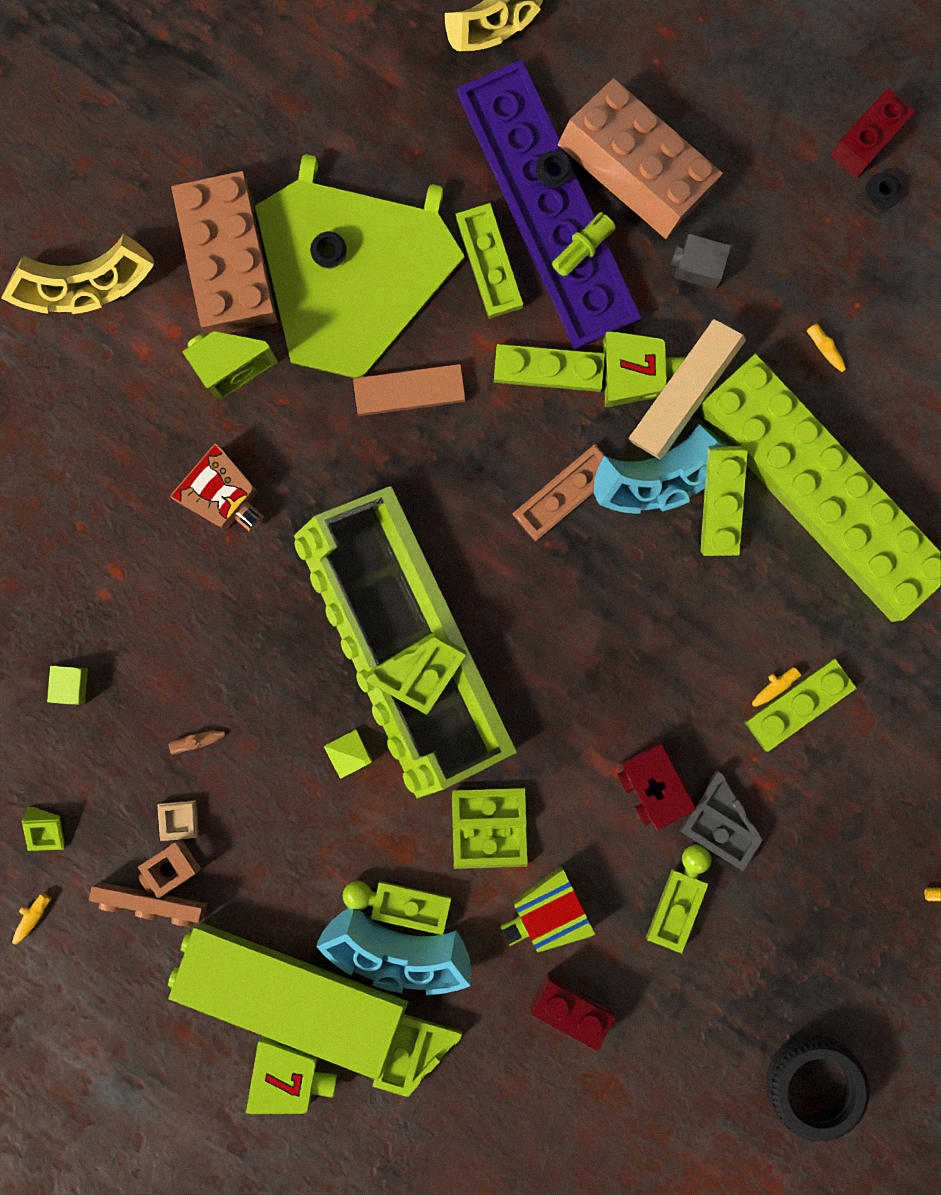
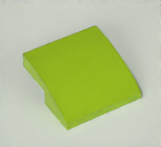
(489, 828)

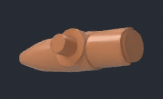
(194, 741)

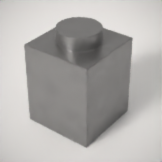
(700, 261)

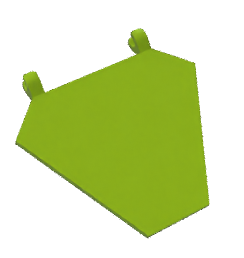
(392, 267)

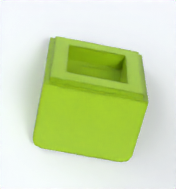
(67, 685)

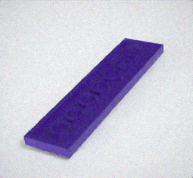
(513, 137)

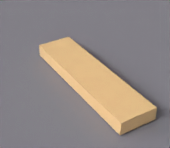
(687, 389)

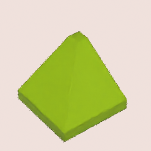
(348, 754)
(42, 830)

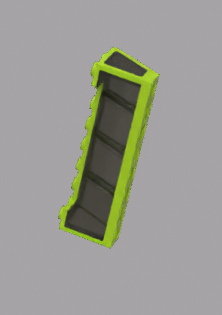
(382, 603)

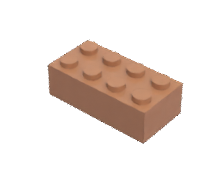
(639, 158)
(224, 253)

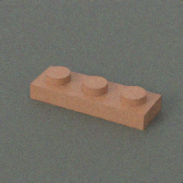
(146, 905)

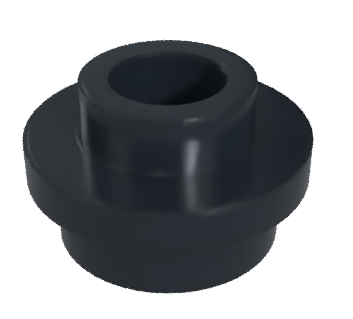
(557, 159)
(881, 200)
(323, 240)

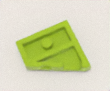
(419, 671)
(415, 1054)

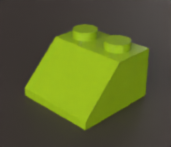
(228, 361)

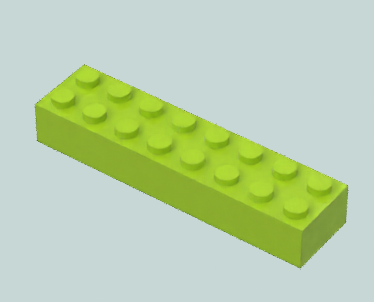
(825, 489)

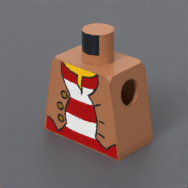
(219, 492)

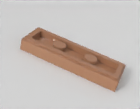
(409, 390)
(560, 495)

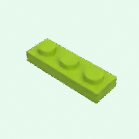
(489, 261)
(549, 368)
(723, 500)
(800, 705)

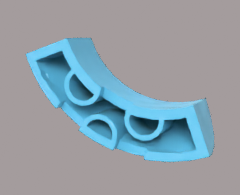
(656, 482)
(394, 958)

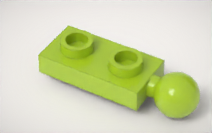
(680, 900)
(400, 905)

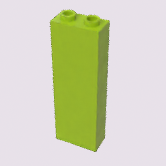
(287, 1000)

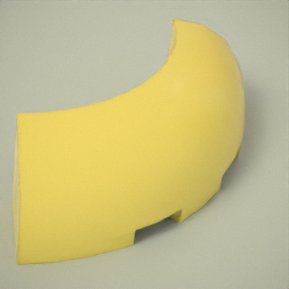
(489, 23)
(80, 286)

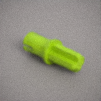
(584, 244)

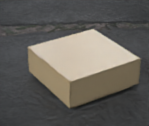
(178, 820)

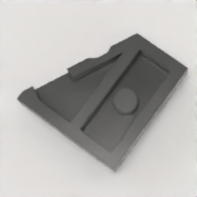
(722, 824)

